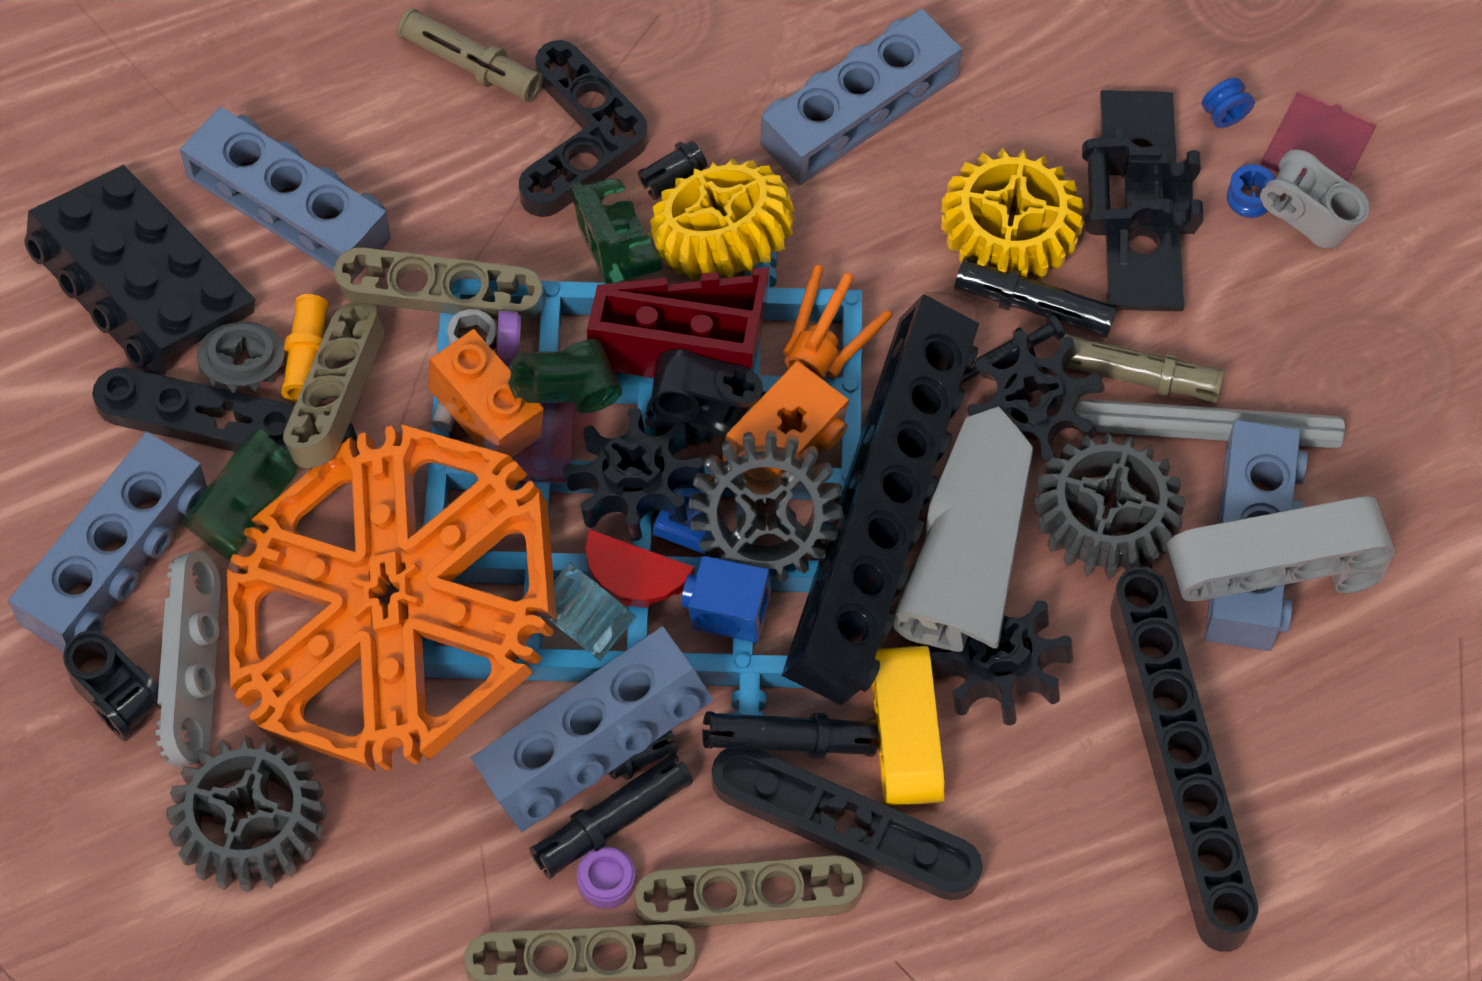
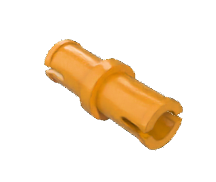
(303, 342)

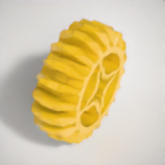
(722, 220)
(1044, 220)

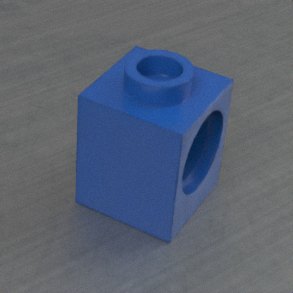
(728, 598)

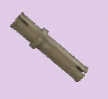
(518, 78)
(1150, 370)

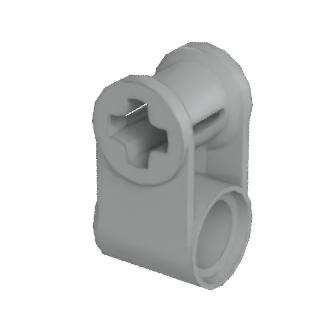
(1317, 203)

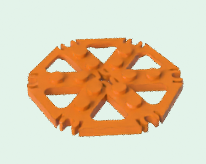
(361, 624)

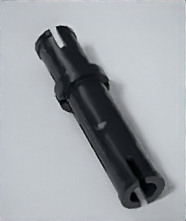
(1035, 297)
(812, 735)
(593, 827)

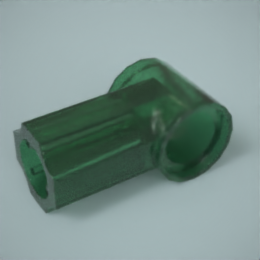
(573, 375)

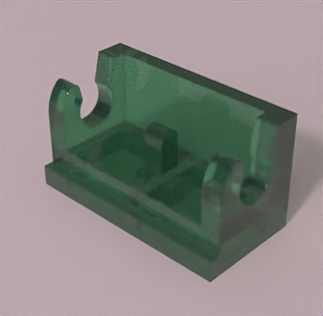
(613, 232)
(239, 492)

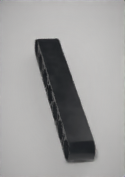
(1176, 780)

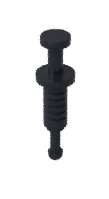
(1009, 351)

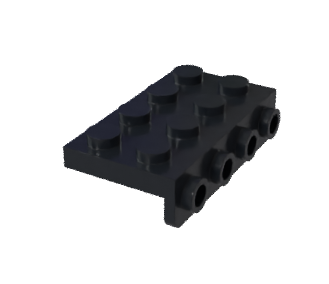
(134, 268)

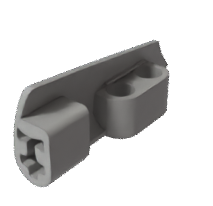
(970, 539)

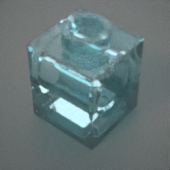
(588, 612)

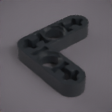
(596, 134)

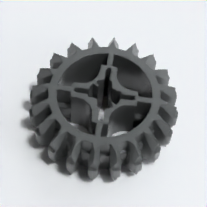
(1070, 486)
(747, 490)
(207, 796)

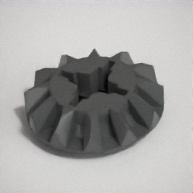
(225, 345)

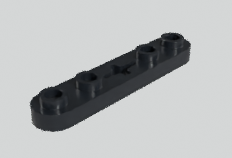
(174, 407)
(900, 842)

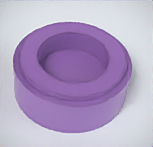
(508, 336)
(606, 877)

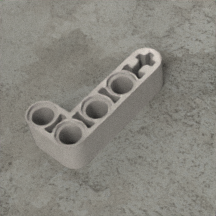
(1283, 548)

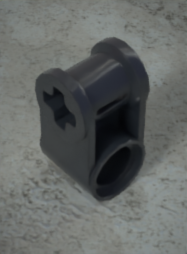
(700, 391)
(117, 691)

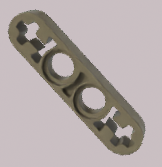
(441, 274)
(323, 382)
(747, 882)
(580, 947)

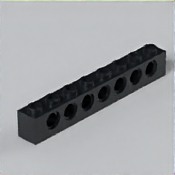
(895, 459)

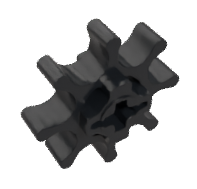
(1058, 397)
(634, 474)
(1010, 668)

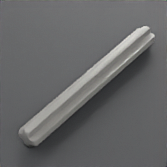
(1204, 421)

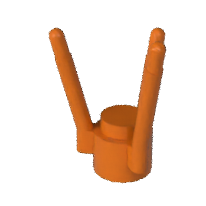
(817, 346)

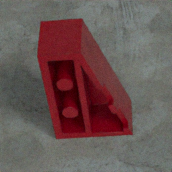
(705, 316)

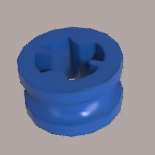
(1228, 102)
(1241, 203)

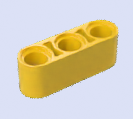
(907, 727)

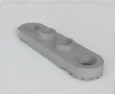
(188, 658)

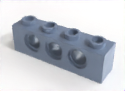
(227, 141)
(808, 146)
(1256, 455)
(111, 515)
(592, 729)

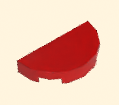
(633, 573)

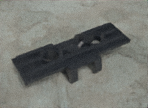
(1159, 200)

